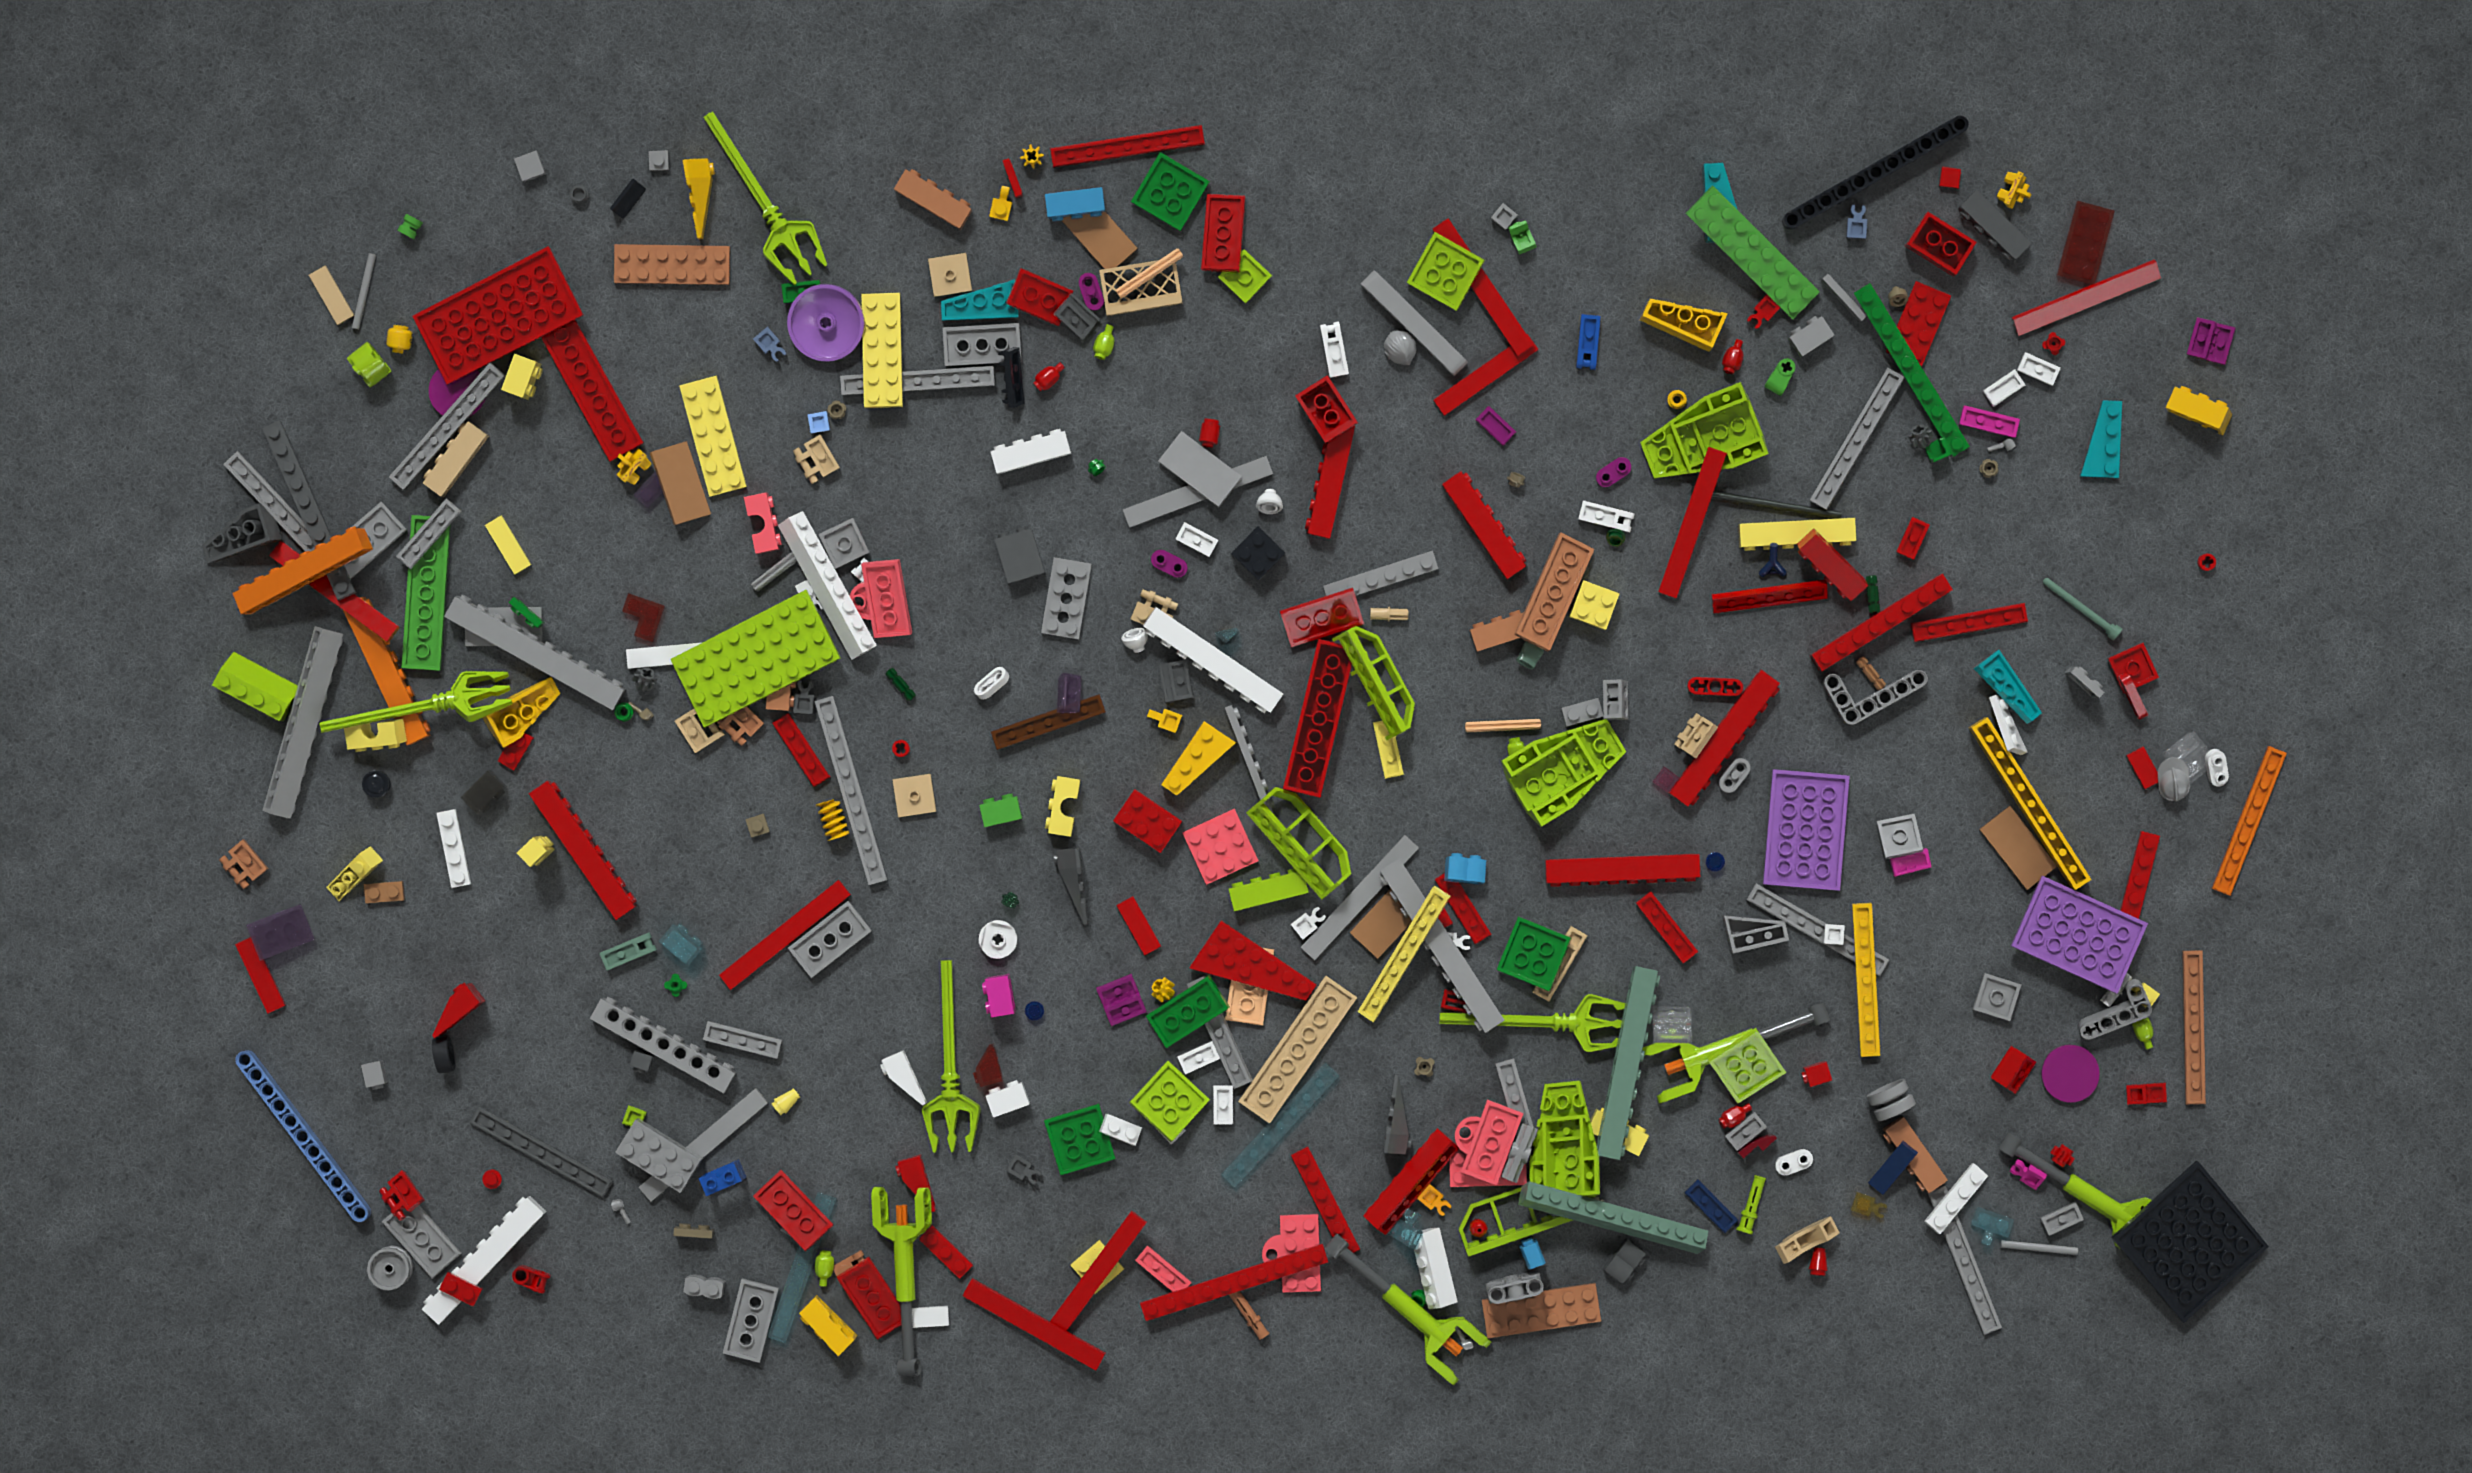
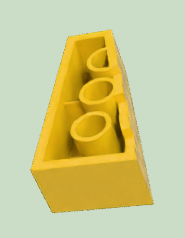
(1687, 323)
(1200, 753)

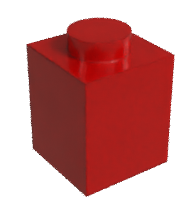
(1816, 1074)

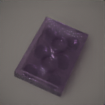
(280, 932)

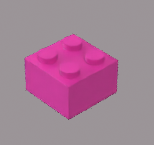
(999, 995)

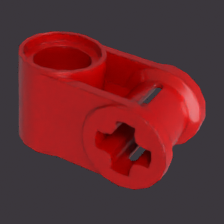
(532, 1278)

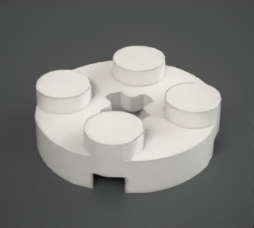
(988, 944)

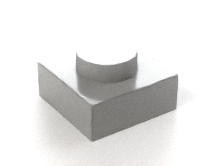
(658, 160)
(1504, 216)

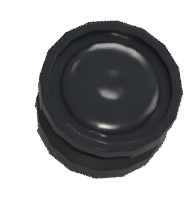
(376, 784)

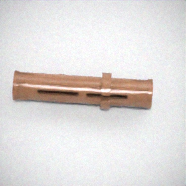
(1249, 1314)

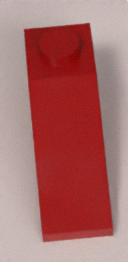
(914, 1175)

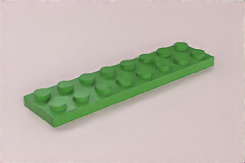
(1752, 252)
(426, 604)

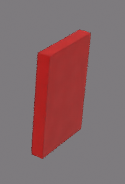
(1037, 296)

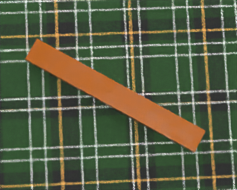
(2249, 820)

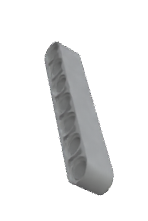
(1414, 323)

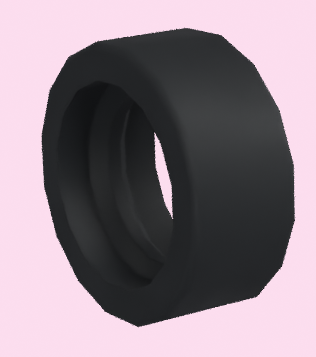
(443, 1054)

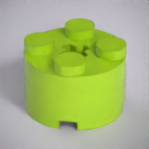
(368, 364)

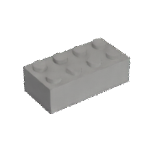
(659, 1155)

